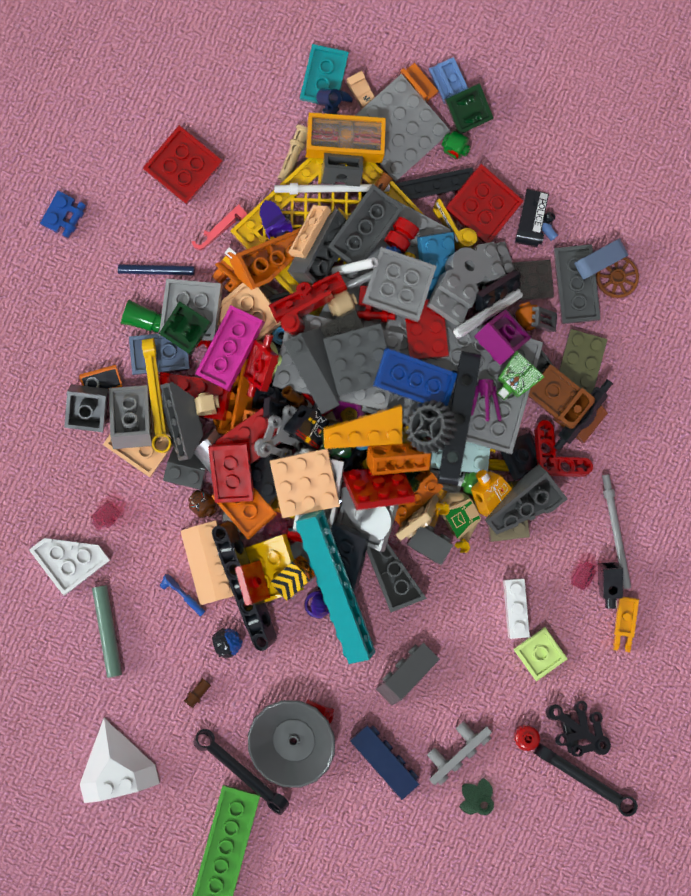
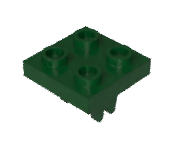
(468, 108)
(185, 328)

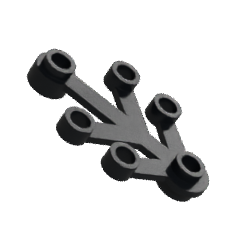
(581, 730)

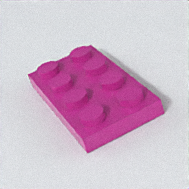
(229, 348)

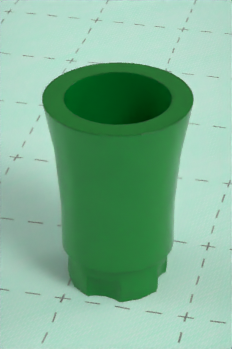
(141, 317)

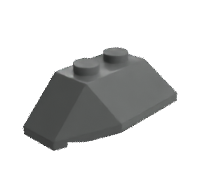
(182, 420)

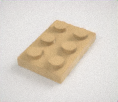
(419, 518)

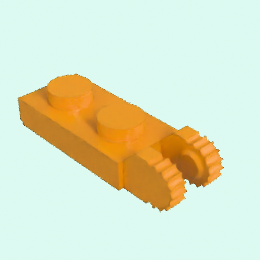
(625, 622)

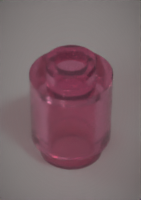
(583, 575)

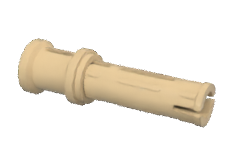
(297, 144)

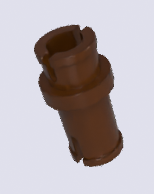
(296, 399)
(196, 694)

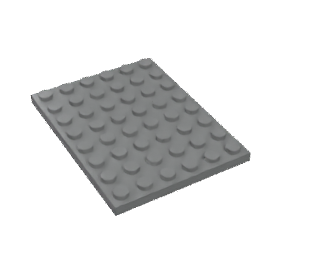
(492, 433)

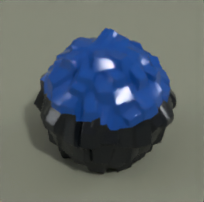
(226, 642)

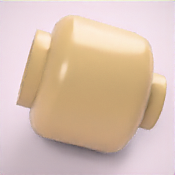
(342, 303)

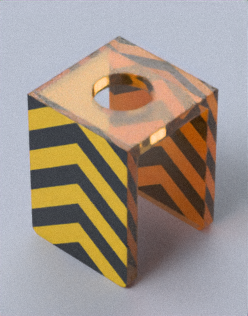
(293, 577)

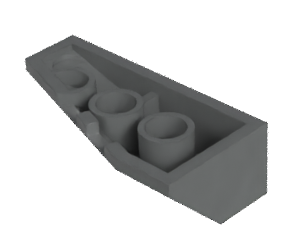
(529, 498)

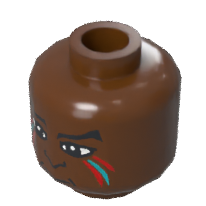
(202, 504)

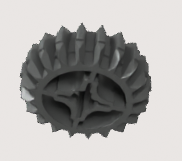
(437, 428)

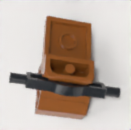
(570, 405)

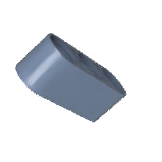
(601, 259)

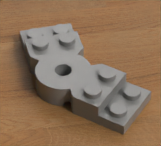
(464, 270)

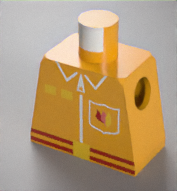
(489, 491)

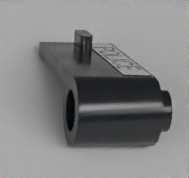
(532, 219)

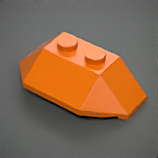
(237, 403)

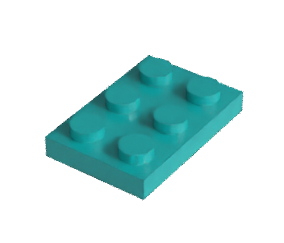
(324, 70)

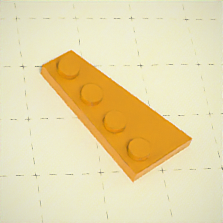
(368, 430)

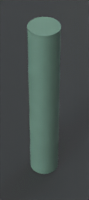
(107, 631)

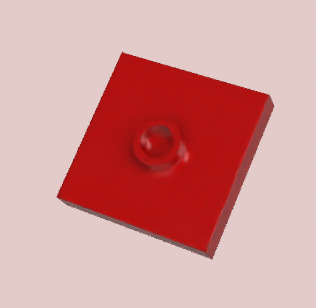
(252, 582)

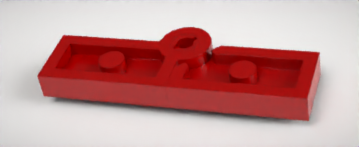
(306, 293)

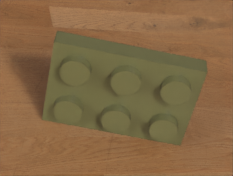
(583, 358)

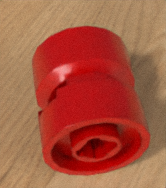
(402, 233)

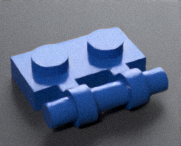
(59, 210)

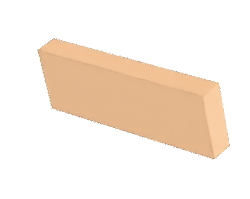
(309, 231)

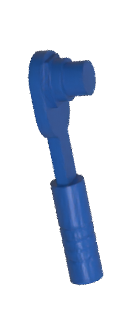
(168, 581)

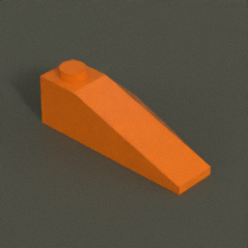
(264, 261)

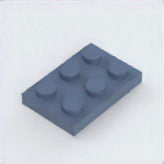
(168, 357)

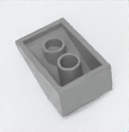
(130, 417)

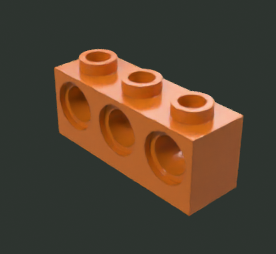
(396, 459)
(428, 488)

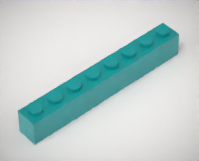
(335, 587)

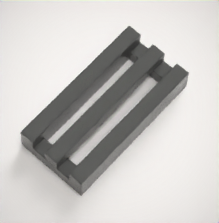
(538, 311)

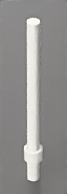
(294, 188)

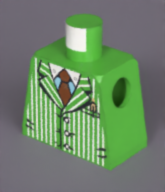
(517, 377)

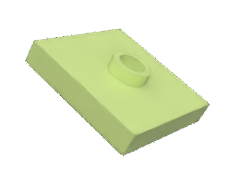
(540, 654)

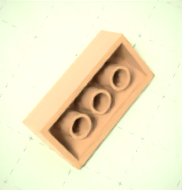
(205, 563)

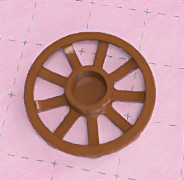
(618, 277)

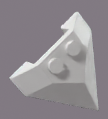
(115, 767)

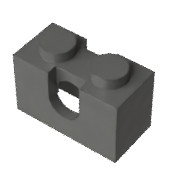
(349, 174)

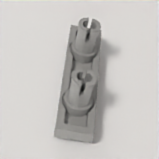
(445, 766)

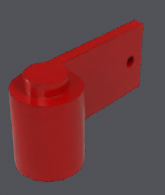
(293, 322)

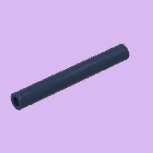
(155, 269)

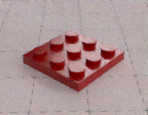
(182, 165)
(484, 204)
(377, 490)

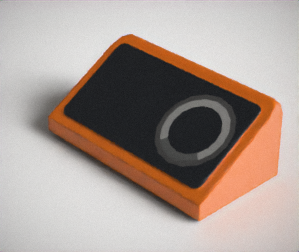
(102, 378)

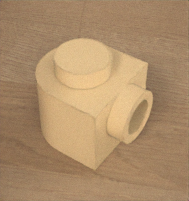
(206, 404)

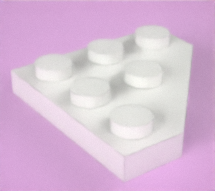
(68, 561)

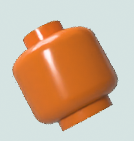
(524, 315)

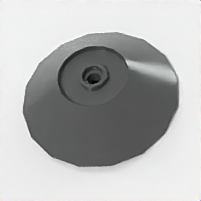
(289, 762)

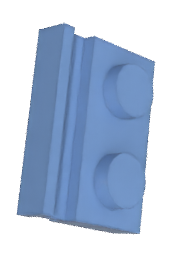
(447, 78)

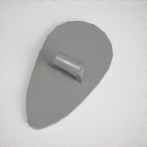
(372, 522)

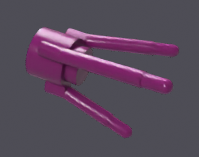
(486, 389)

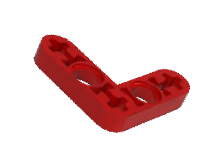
(553, 461)

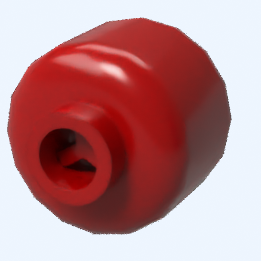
(523, 731)

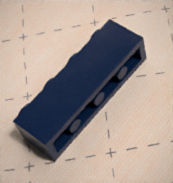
(384, 761)

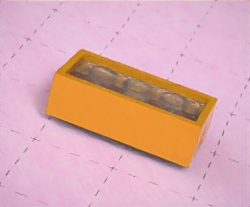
(345, 136)

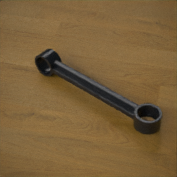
(584, 778)
(275, 801)

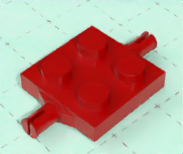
(260, 365)

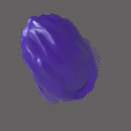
(273, 220)
(318, 607)

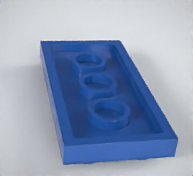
(414, 378)

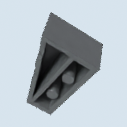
(407, 674)

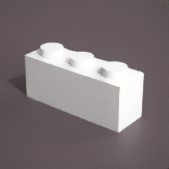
(516, 608)

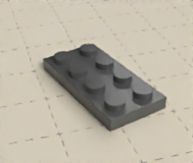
(576, 296)

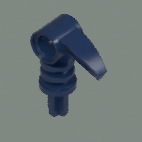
(331, 99)

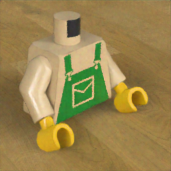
(460, 516)

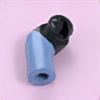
(547, 225)

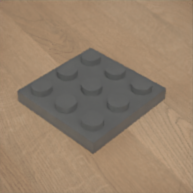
(355, 358)

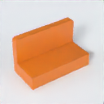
(419, 82)

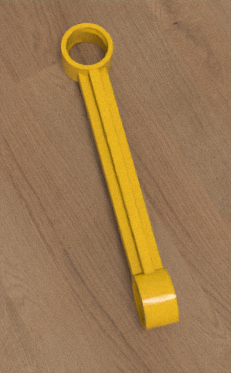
(150, 355)

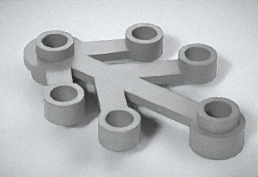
(265, 445)

